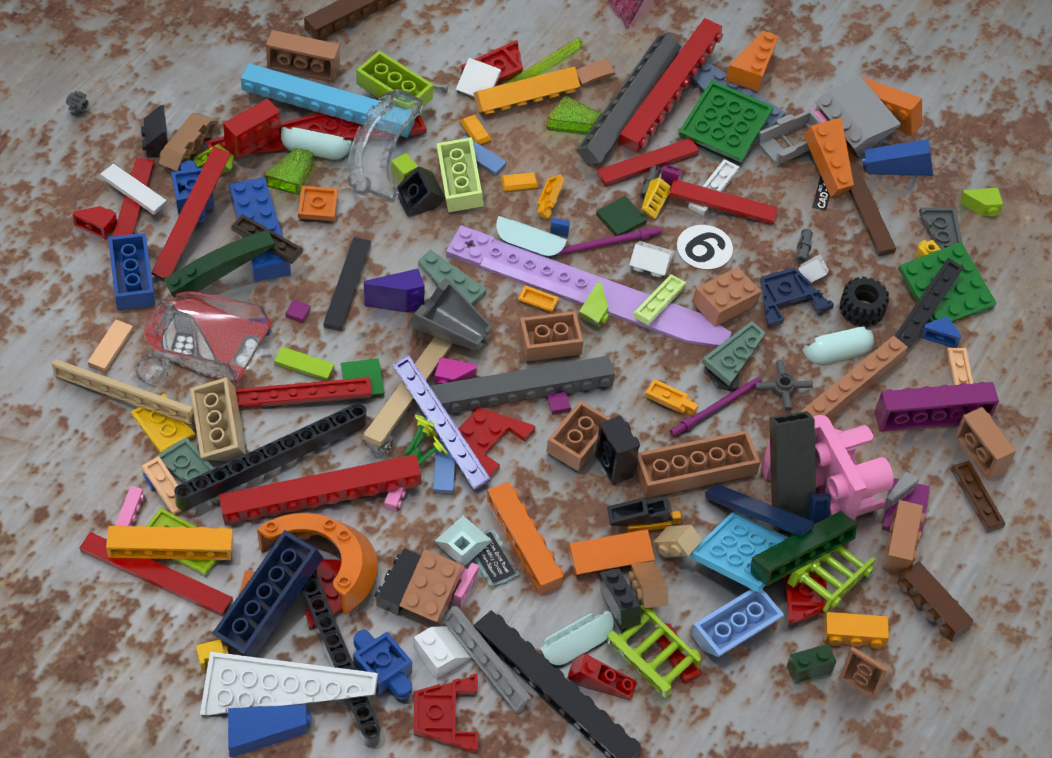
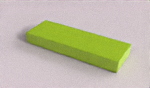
(304, 364)

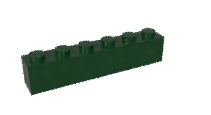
(799, 551)

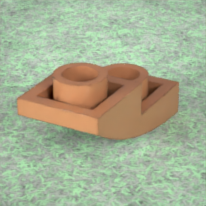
(594, 71)

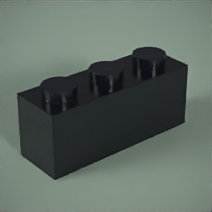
(396, 582)
(620, 598)

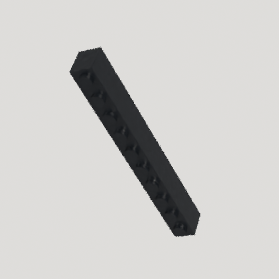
(556, 689)

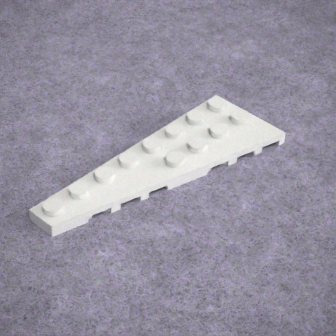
(260, 682)

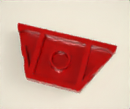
(504, 58)
(803, 601)

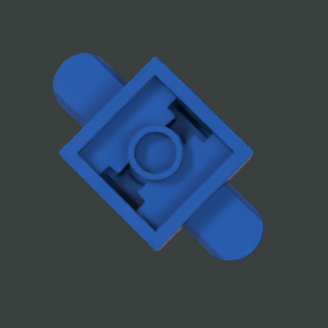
(183, 183)
(389, 658)

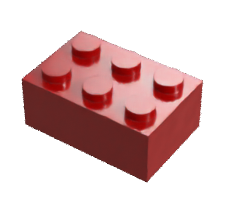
(252, 129)

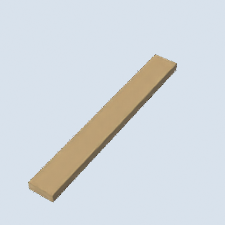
(123, 391)
(401, 398)

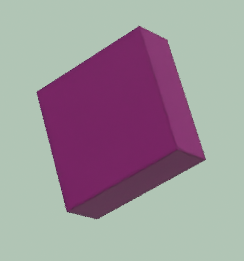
(298, 311)
(558, 403)

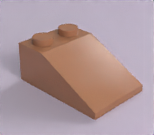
(864, 673)

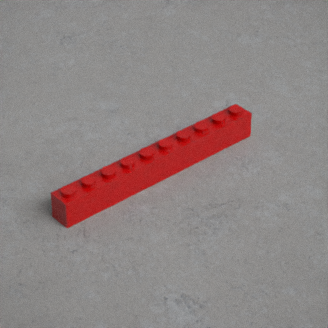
(671, 85)
(320, 489)

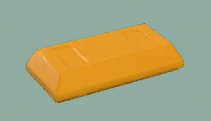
(475, 130)
(519, 182)
(538, 299)

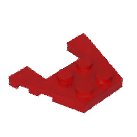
(485, 429)
(326, 574)
(436, 713)

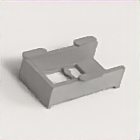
(785, 125)

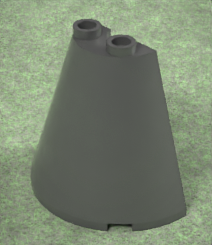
(451, 318)

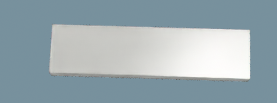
(717, 181)
(133, 189)

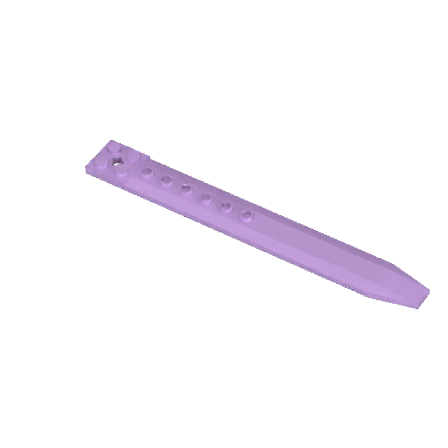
(577, 285)

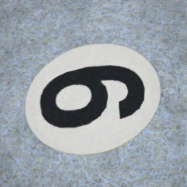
(704, 247)

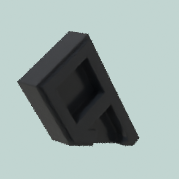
(719, 383)

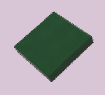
(621, 216)

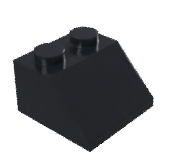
(154, 132)
(420, 192)

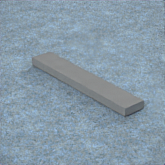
(486, 659)

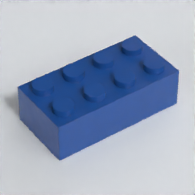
(131, 271)

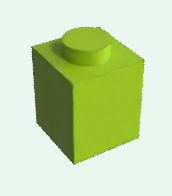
(402, 166)

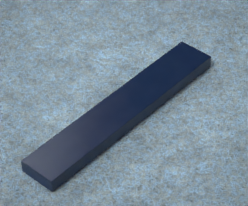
(759, 510)

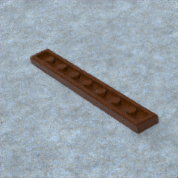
(868, 211)

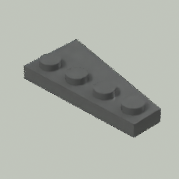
(942, 225)

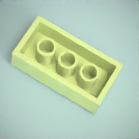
(460, 174)

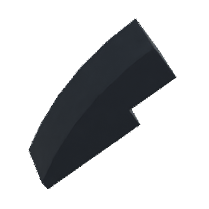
(640, 512)

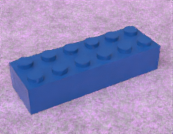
(255, 202)

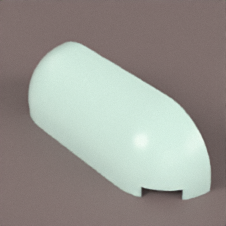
(320, 144)
(529, 237)
(840, 346)
(577, 638)

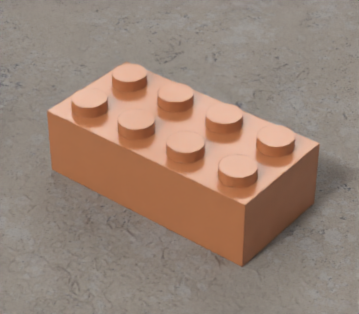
(303, 56)

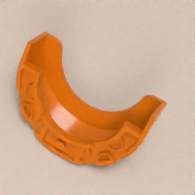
(358, 555)

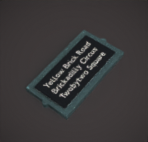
(495, 562)

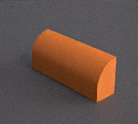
(610, 552)

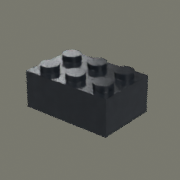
(617, 449)

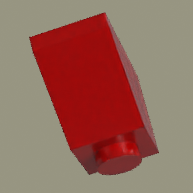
(96, 221)

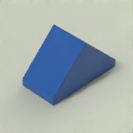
(942, 332)

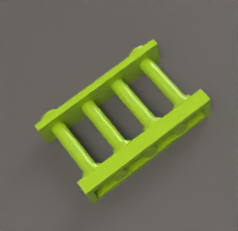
(833, 600)
(648, 669)

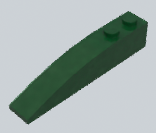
(218, 263)

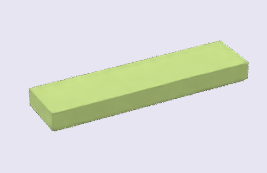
(659, 300)

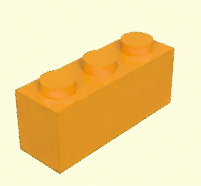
(855, 630)

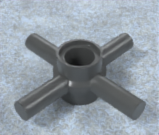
(778, 385)

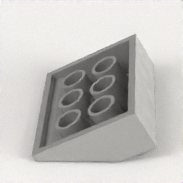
(862, 113)

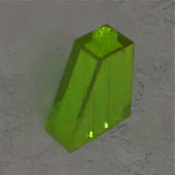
(572, 117)
(291, 172)

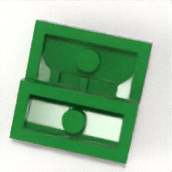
(364, 369)

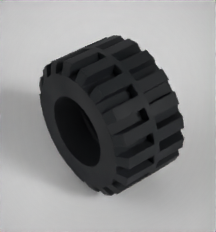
(861, 312)

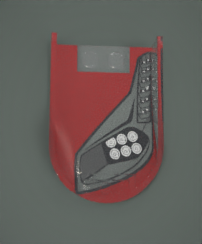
(207, 333)

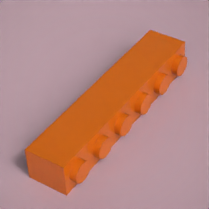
(524, 538)

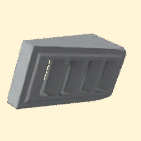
(903, 487)

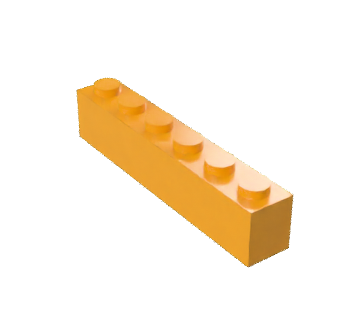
(527, 89)
(169, 542)

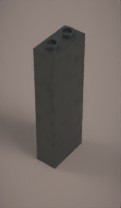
(792, 462)

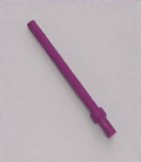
(643, 233)
(688, 423)

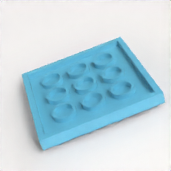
(733, 545)

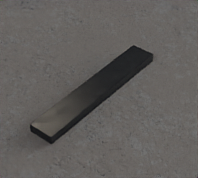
(347, 284)
(928, 302)

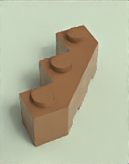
(187, 140)

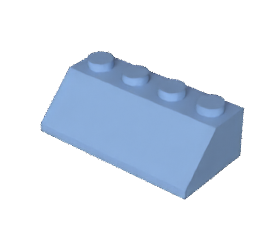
(735, 622)

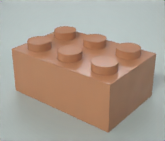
(726, 296)
(551, 336)
(576, 436)
(985, 443)
(903, 537)
(432, 586)

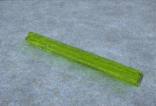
(549, 60)

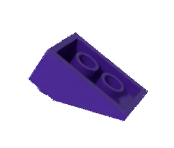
(395, 292)

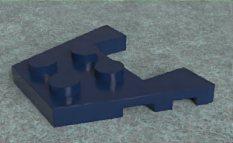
(788, 288)

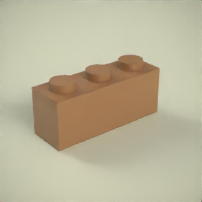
(648, 584)

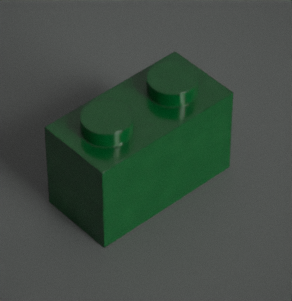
(811, 663)

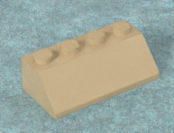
(218, 420)

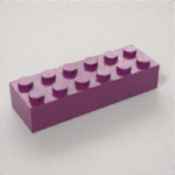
(933, 405)

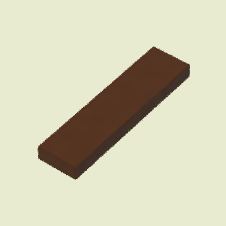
(978, 496)

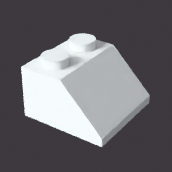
(651, 258)
(440, 650)

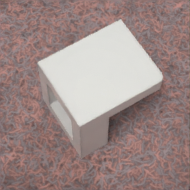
(814, 268)

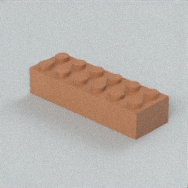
(697, 464)

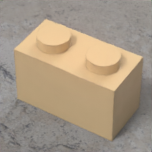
(677, 541)

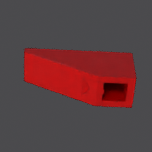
(600, 677)

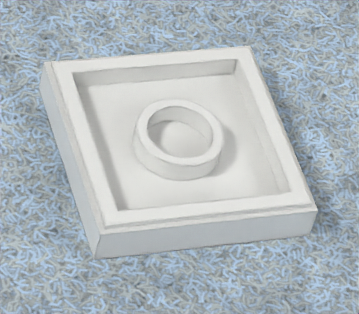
(477, 77)

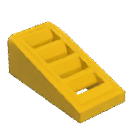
(662, 189)

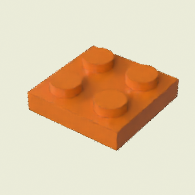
(318, 203)

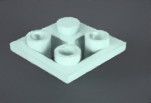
(463, 541)

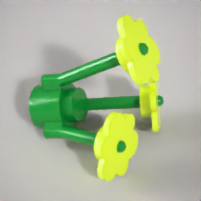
(424, 430)

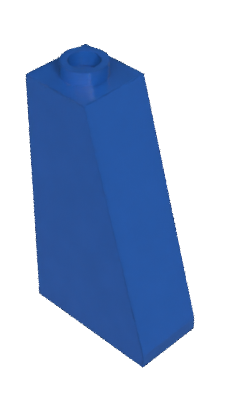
(899, 159)
(263, 726)

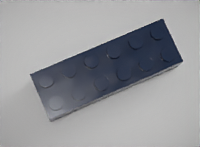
(268, 595)

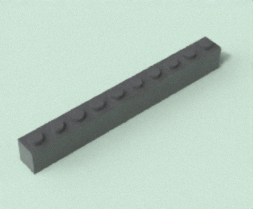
(628, 99)
(525, 384)

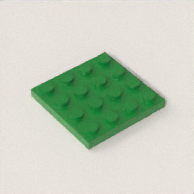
(726, 121)
(966, 295)

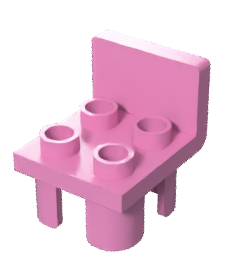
(837, 471)

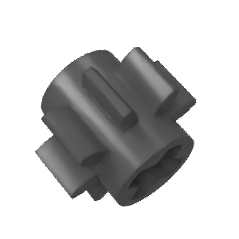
(77, 102)

